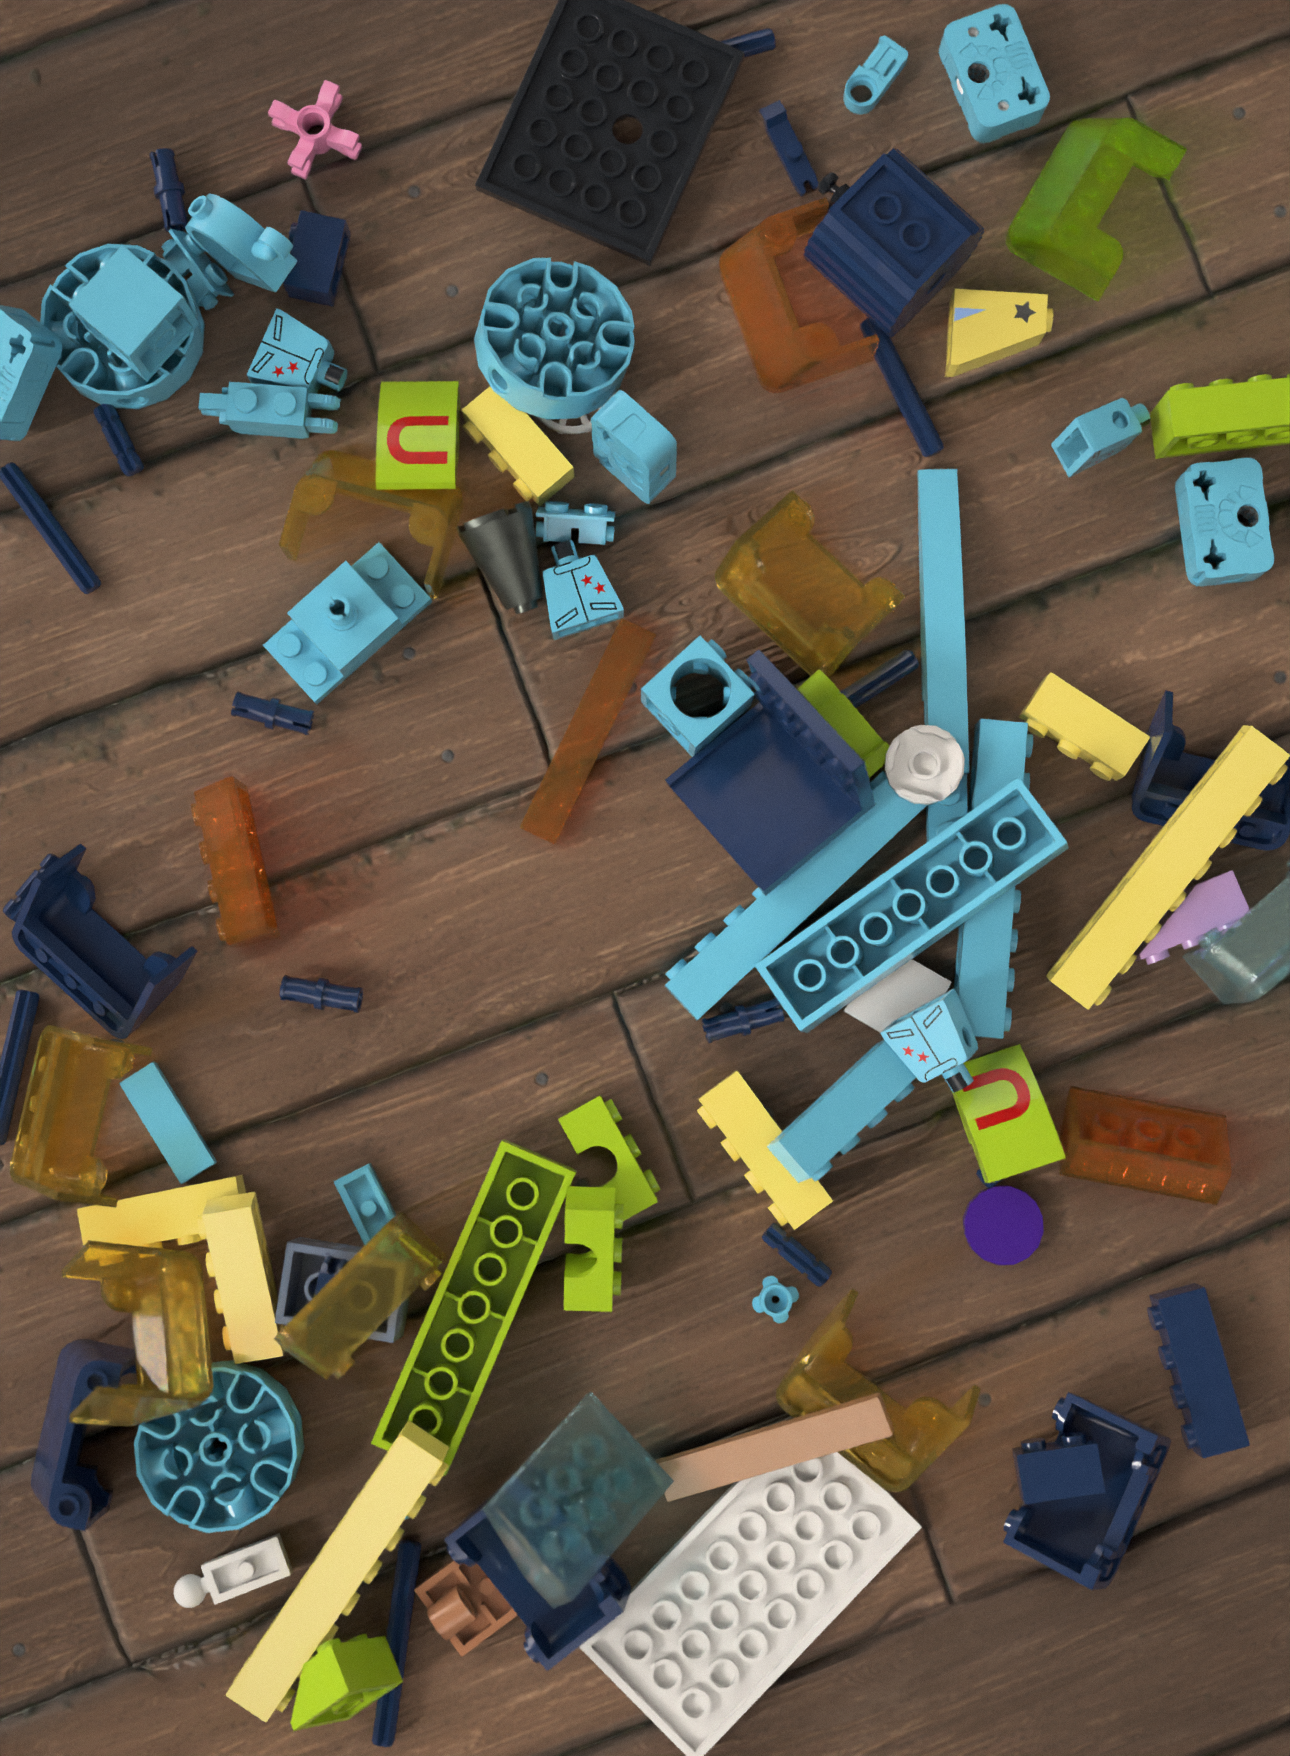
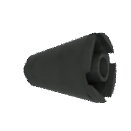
(506, 554)

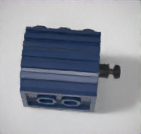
(891, 240)

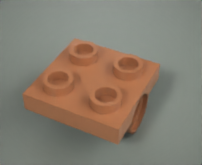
(464, 1605)

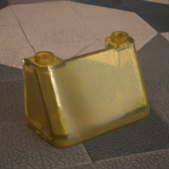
(802, 590)

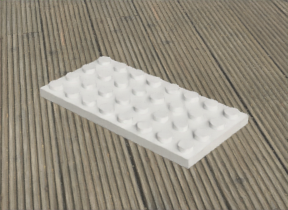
(748, 1594)

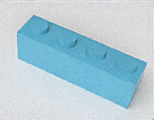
(842, 1112)

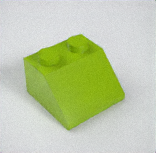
(344, 1680)

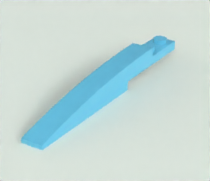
(943, 628)

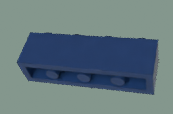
(1198, 1371)

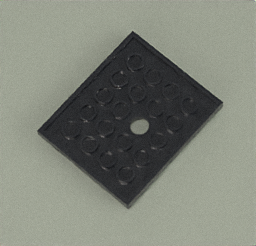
(558, 138)

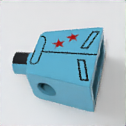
(295, 357)
(1099, 435)
(578, 593)
(935, 1041)

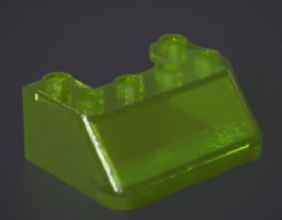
(1073, 192)

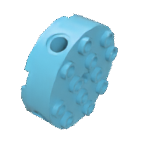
(554, 338)
(95, 368)
(218, 1487)

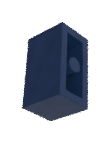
(320, 254)
(1058, 1468)

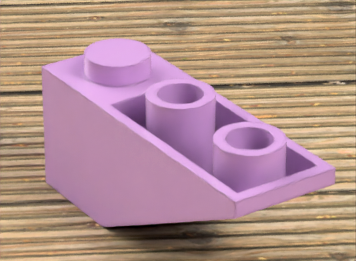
(1207, 905)

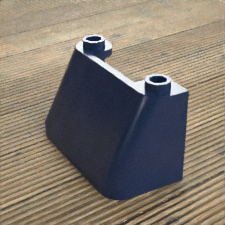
(58, 1479)
(1092, 1532)
(549, 1631)

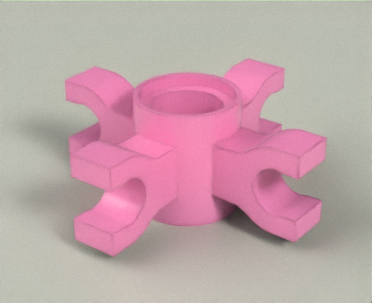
(309, 116)

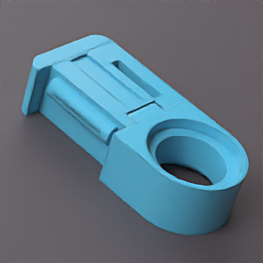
(876, 74)

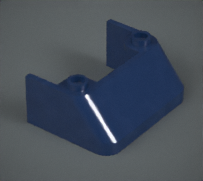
(1169, 776)
(88, 955)

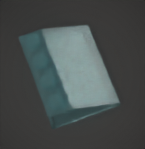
(575, 1500)

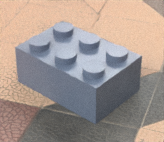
(300, 1277)

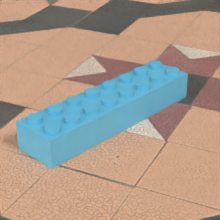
(912, 906)

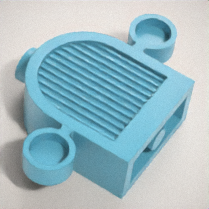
(240, 242)

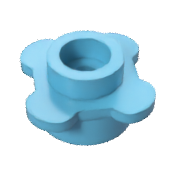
(772, 1288)

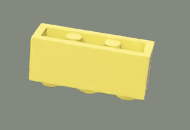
(517, 446)
(1083, 728)

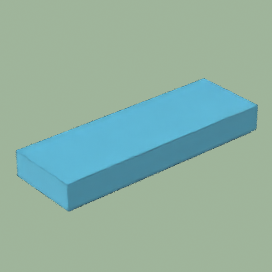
(168, 1122)
(365, 1201)

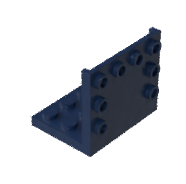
(775, 782)

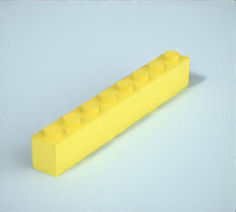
(1168, 866)
(338, 1571)

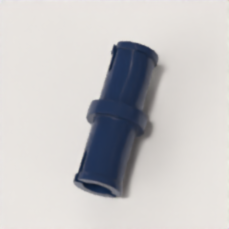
(169, 189)
(272, 713)
(321, 993)
(742, 1020)

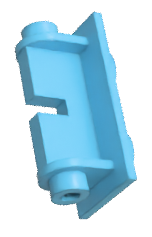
(206, 279)
(590, 522)

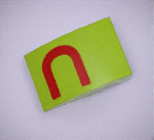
(418, 435)
(1007, 1116)

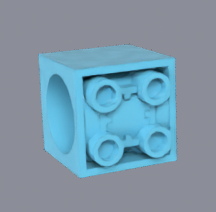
(133, 312)
(698, 658)

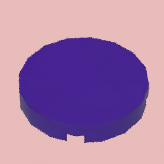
(1003, 1225)

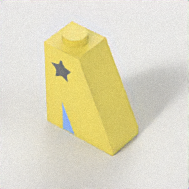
(993, 326)

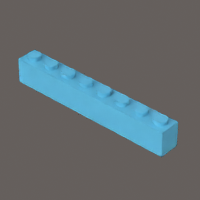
(773, 917)
(988, 936)

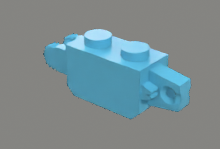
(270, 410)

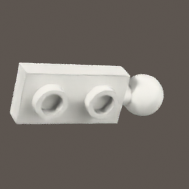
(235, 1573)

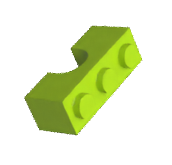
(596, 1126)
(592, 1222)

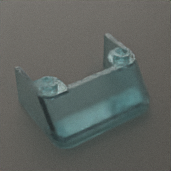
(1249, 955)

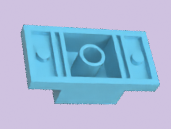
(346, 621)

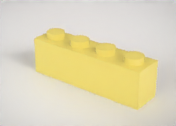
(747, 1134)
(155, 1216)
(243, 1276)

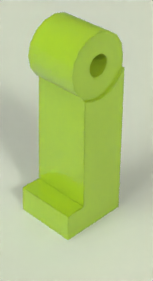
(845, 720)

